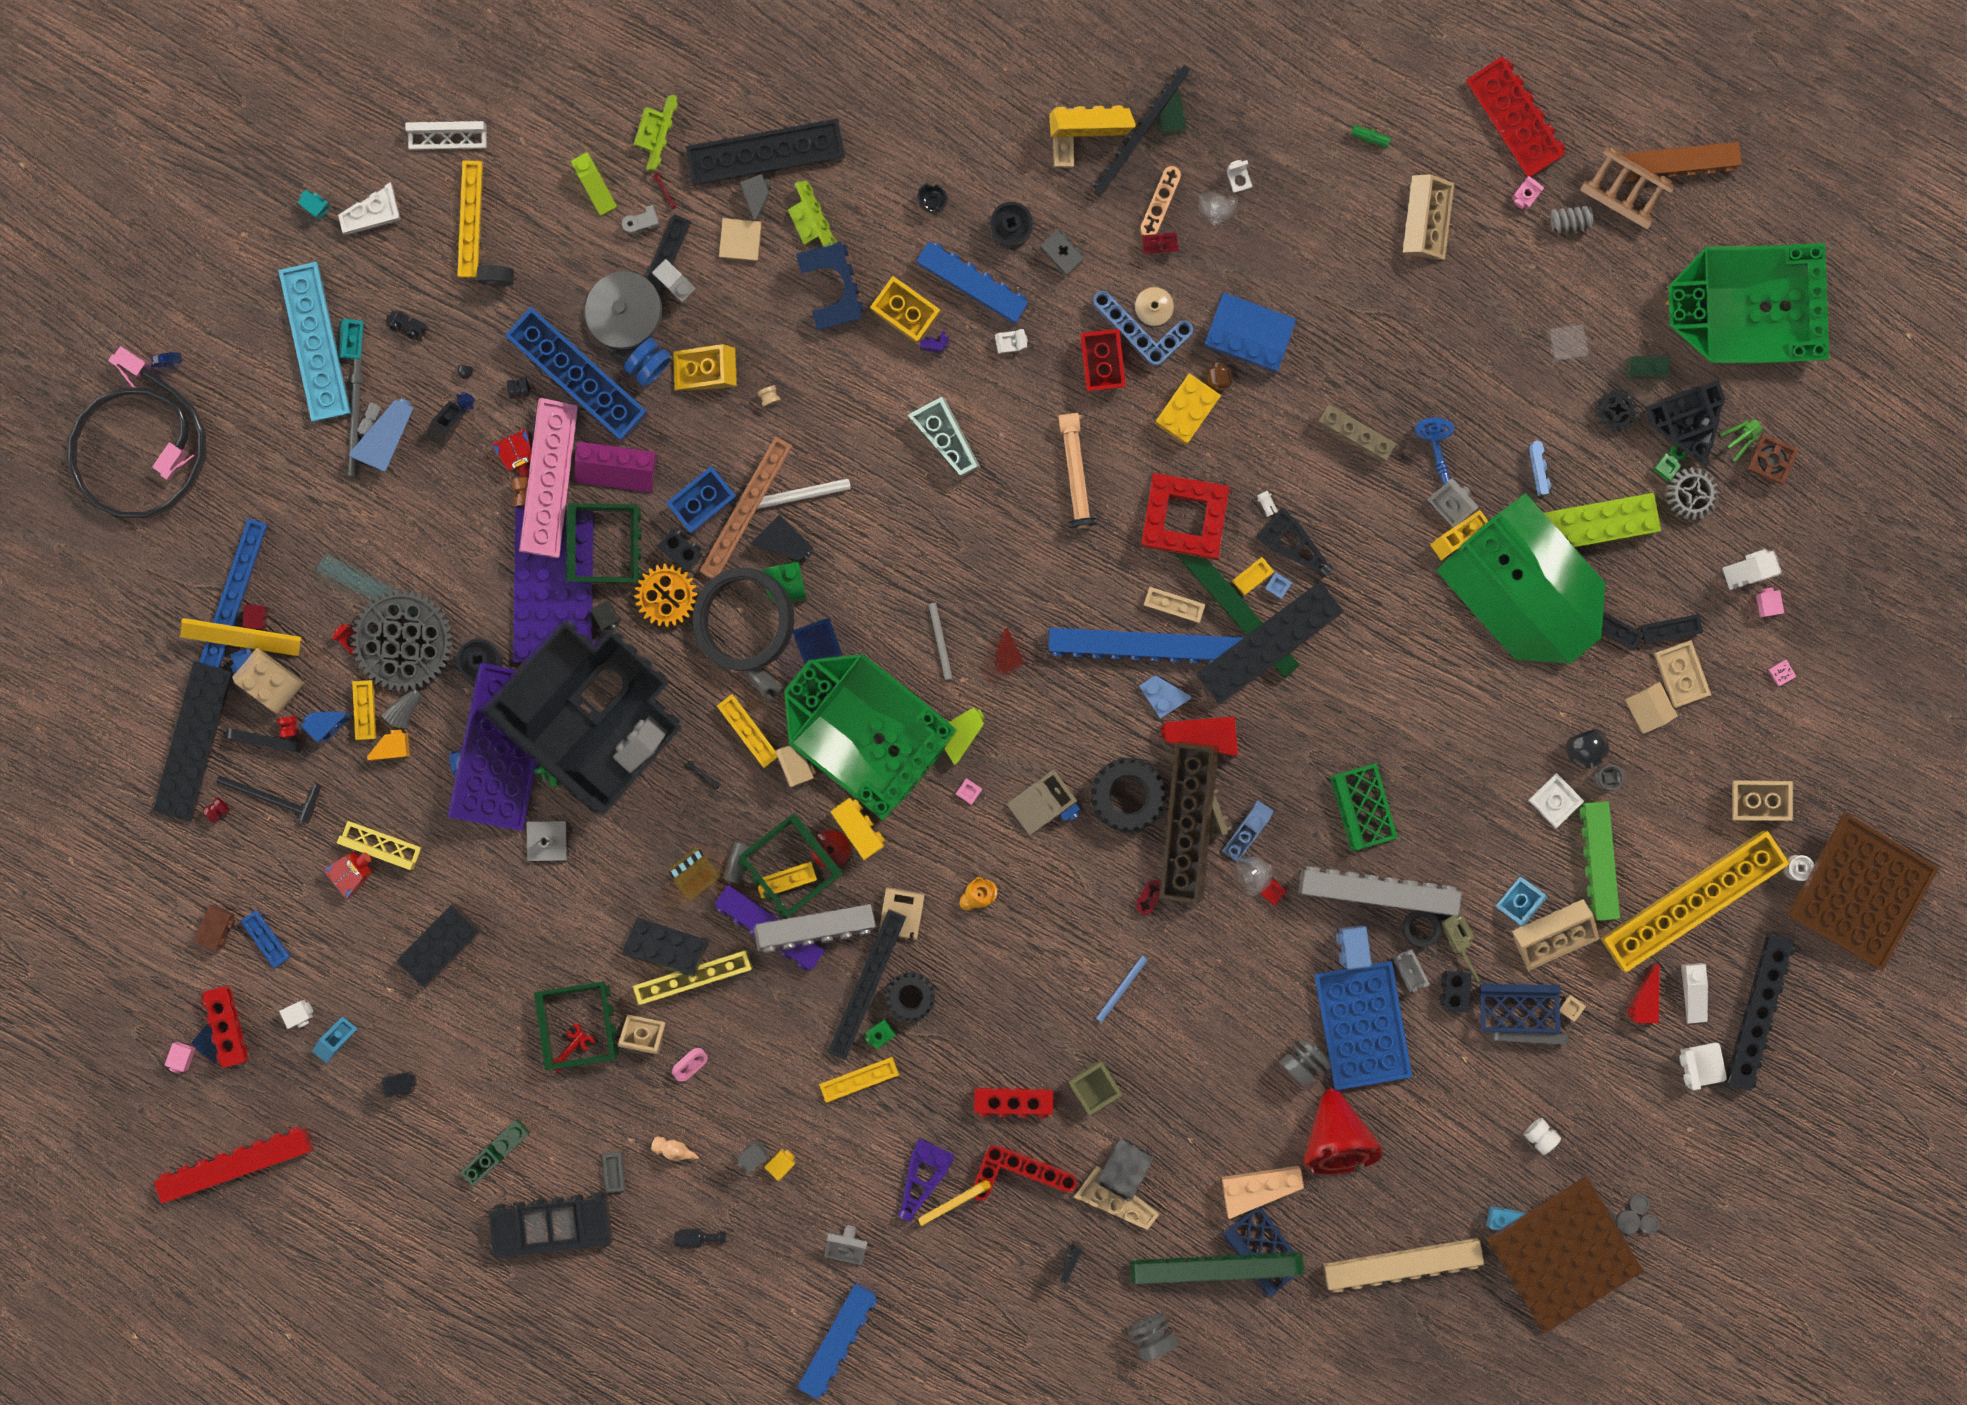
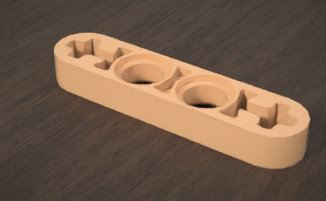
(1158, 201)

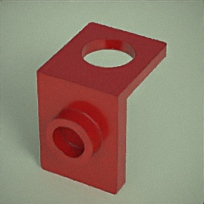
(342, 634)

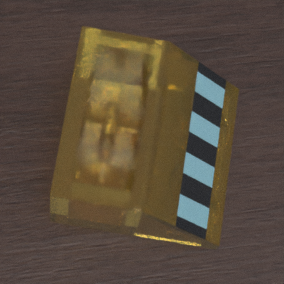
(694, 873)

